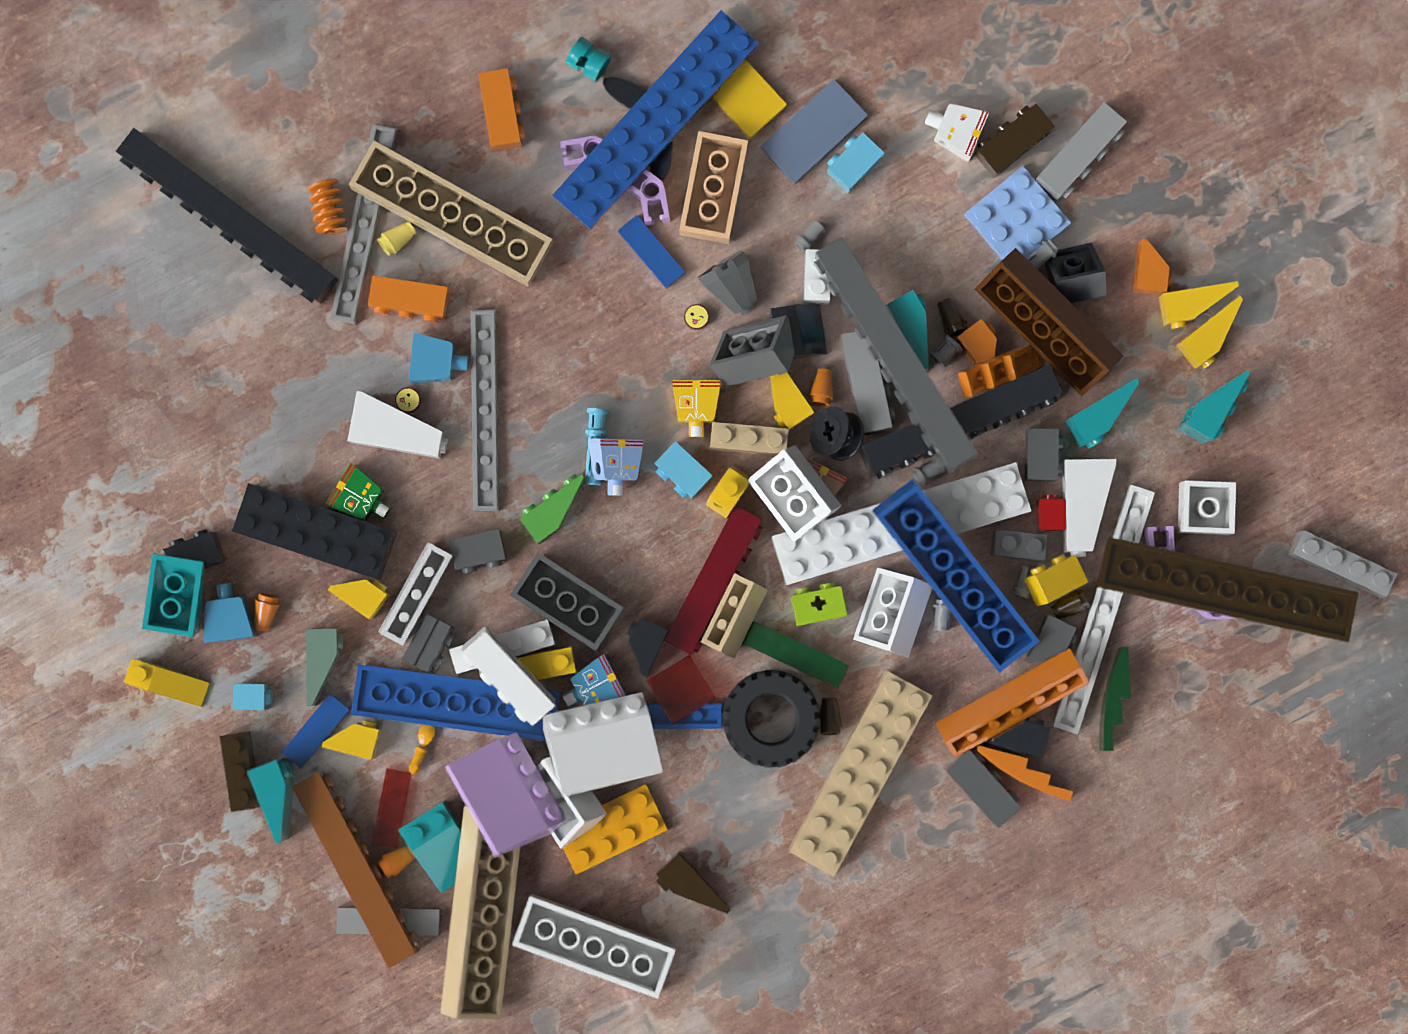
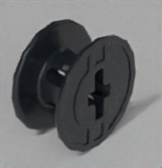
(836, 433)

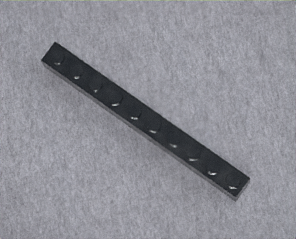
(227, 216)

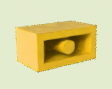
(1055, 580)

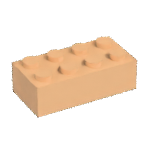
(713, 187)

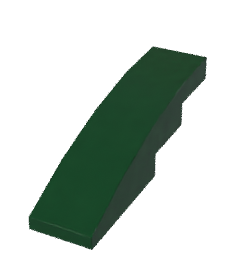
(795, 654)
(1116, 689)

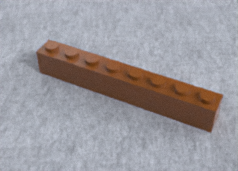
(356, 868)

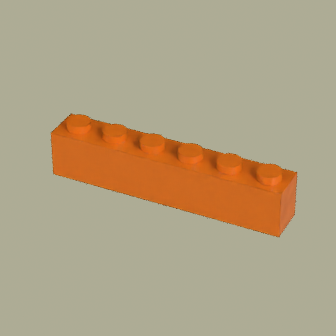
(1012, 703)

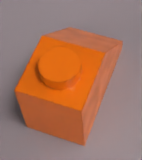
(1151, 271)
(978, 342)

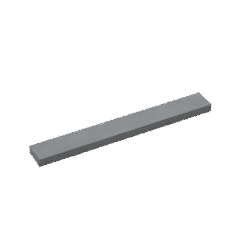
(359, 243)
(484, 410)

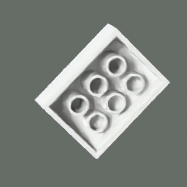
(602, 744)

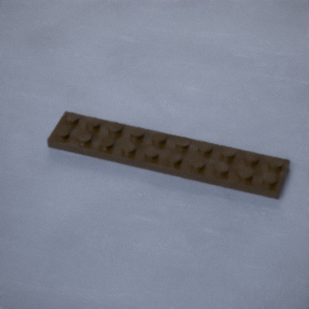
(1227, 589)

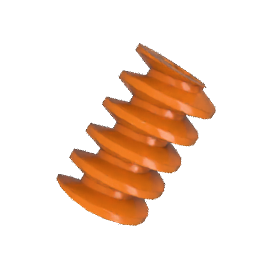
(326, 208)

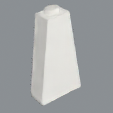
(391, 429)
(1085, 495)

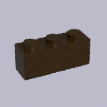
(1014, 139)
(237, 760)

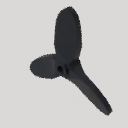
(627, 95)

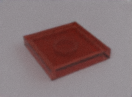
(680, 690)

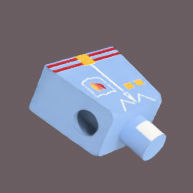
(615, 461)

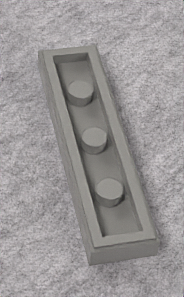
(419, 921)

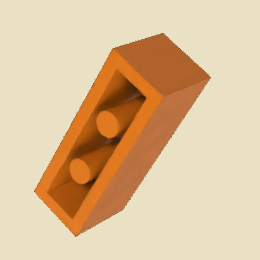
(501, 109)
(408, 299)

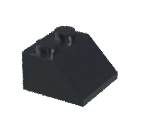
(1077, 273)
(805, 328)
(646, 643)
(1025, 737)

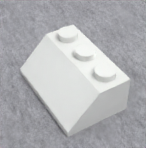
(794, 492)
(893, 612)
(579, 809)

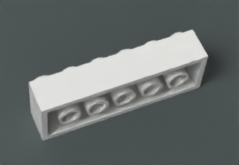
(594, 945)

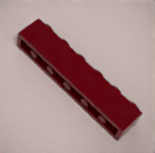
(713, 580)

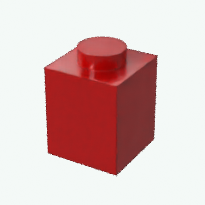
(1050, 513)

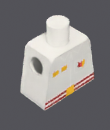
(958, 128)

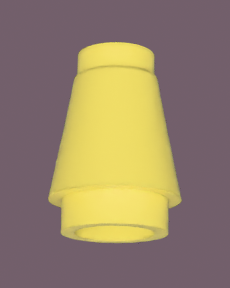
(396, 238)

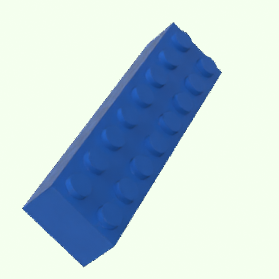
(955, 575)

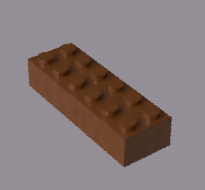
(1048, 322)

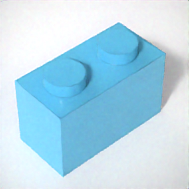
(854, 162)
(682, 470)

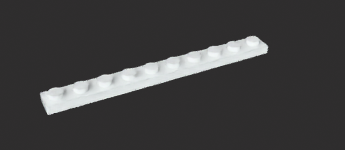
(1102, 614)

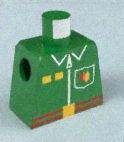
(358, 495)

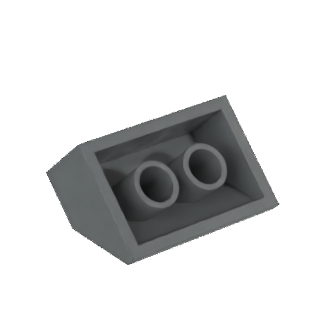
(754, 351)

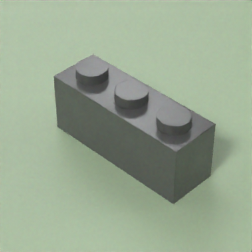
(983, 787)

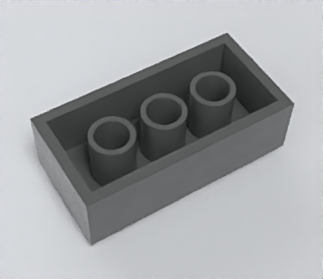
(567, 601)

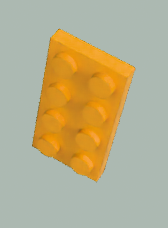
(627, 823)

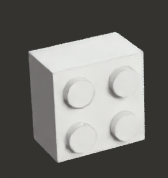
(1206, 507)

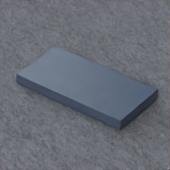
(814, 131)

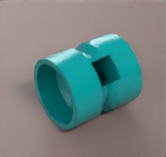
(588, 59)

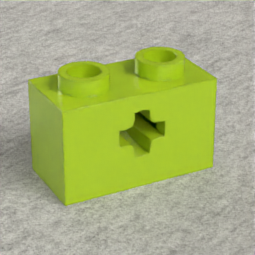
(833, 607)

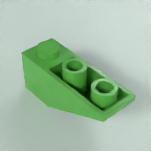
(549, 516)

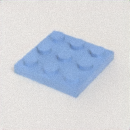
(1017, 216)

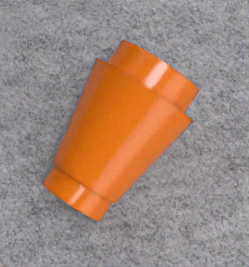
(822, 389)
(265, 610)
(395, 861)

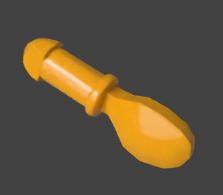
(425, 736)

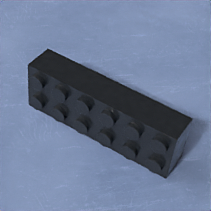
(314, 531)

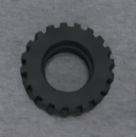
(806, 721)

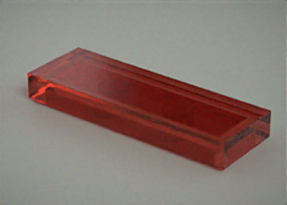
(391, 808)

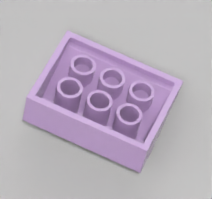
(506, 794)

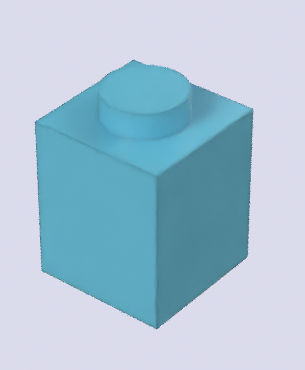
(252, 697)

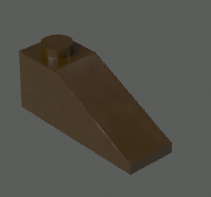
(686, 882)

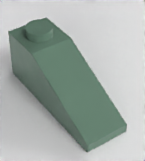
(321, 657)

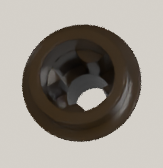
(951, 318)
(1071, 604)
(830, 717)

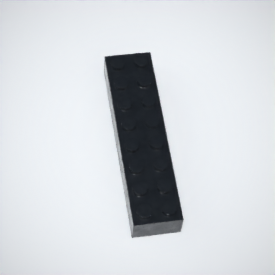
(974, 417)

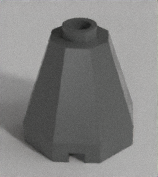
(731, 283)

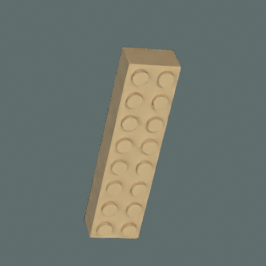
(450, 213)
(859, 773)
(479, 927)

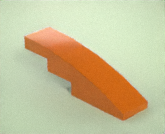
(999, 370)
(1016, 767)

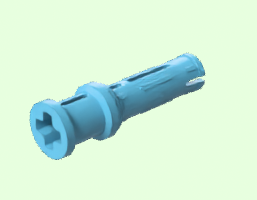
(595, 430)

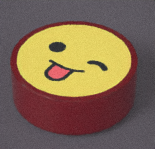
(696, 317)
(408, 400)

